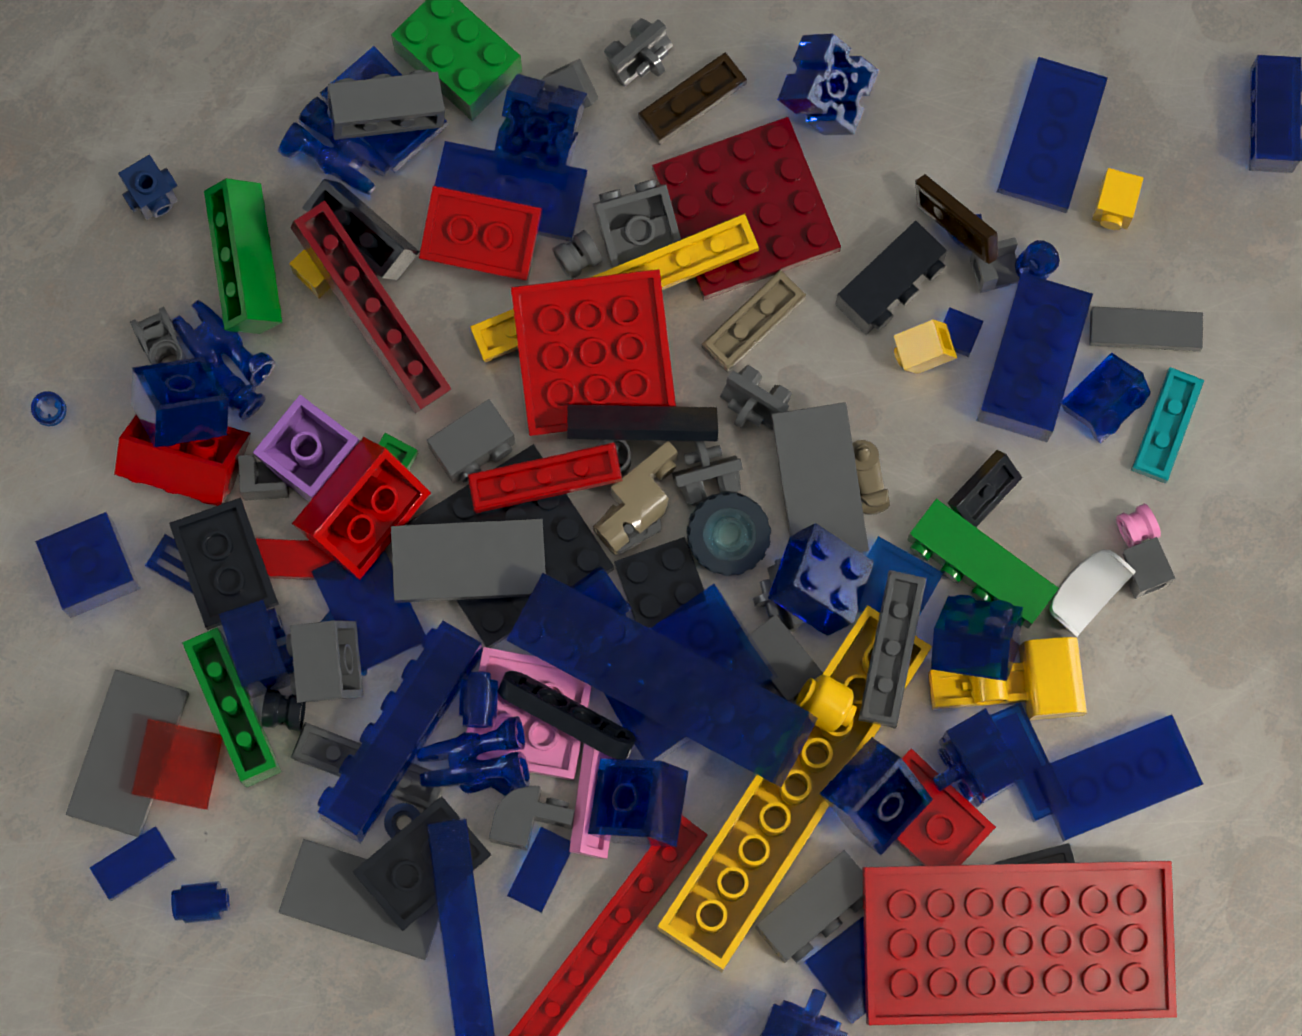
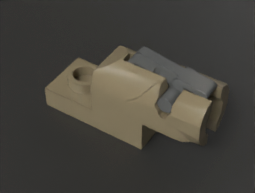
(639, 503)

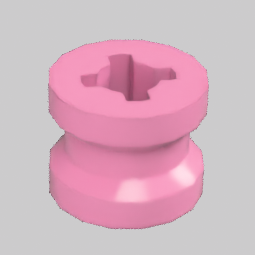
(1138, 525)

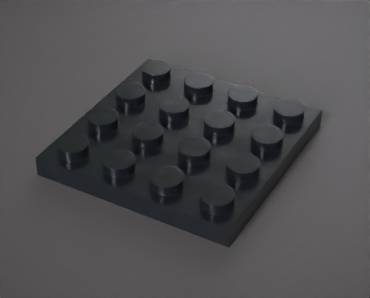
(568, 548)

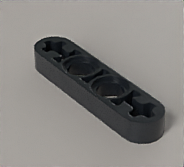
(566, 715)

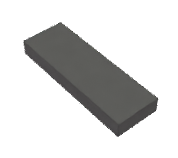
(1146, 329)

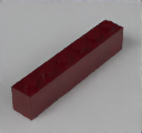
(370, 306)

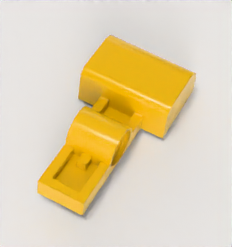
(1044, 679)

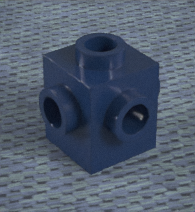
(148, 188)

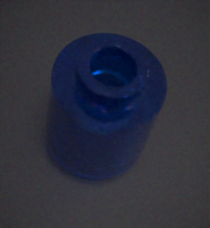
(478, 700)
(200, 902)

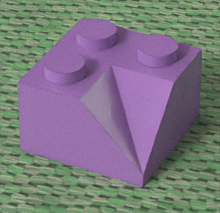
(305, 447)

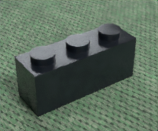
(375, 239)
(892, 278)

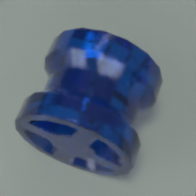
(1043, 255)

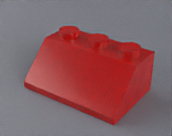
(192, 469)
(359, 505)

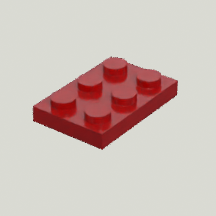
(480, 233)
(948, 825)

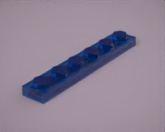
(460, 928)

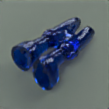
(342, 159)
(213, 341)
(463, 761)

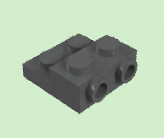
(636, 221)

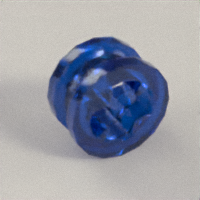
(247, 402)
(59, 405)

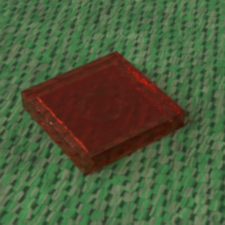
(177, 764)

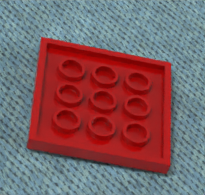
(592, 345)

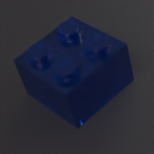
(179, 401)
(88, 565)
(821, 579)
(977, 637)
(257, 649)
(876, 796)
(638, 802)

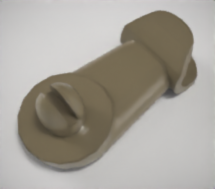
(870, 479)

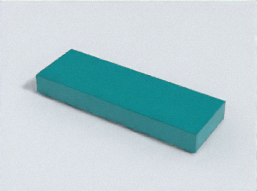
(1167, 425)

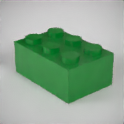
(467, 54)

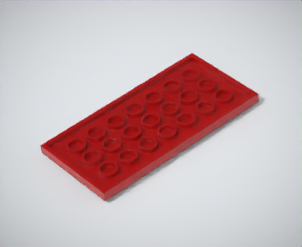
(1019, 942)

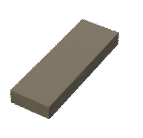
(753, 321)

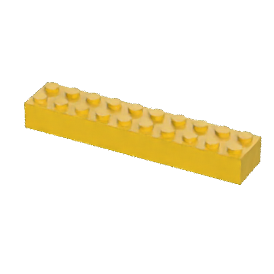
(773, 821)

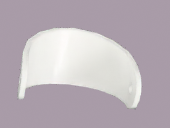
(1089, 589)

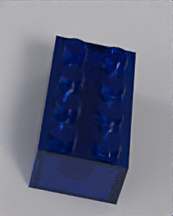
(1034, 357)

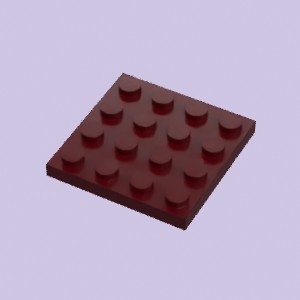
(755, 176)

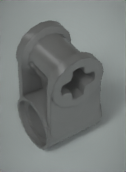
(158, 337)

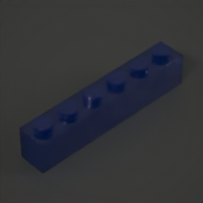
(401, 730)

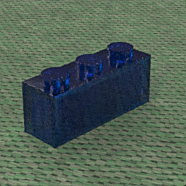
(1275, 114)

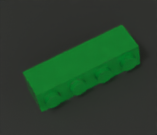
(242, 256)
(979, 562)
(231, 708)

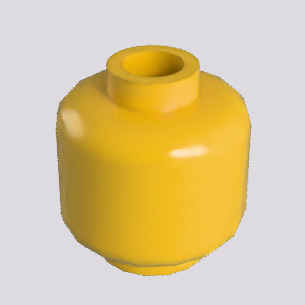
(828, 702)

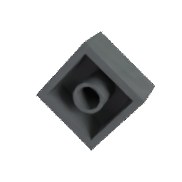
(325, 661)

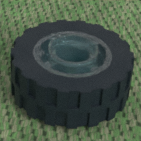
(751, 540)

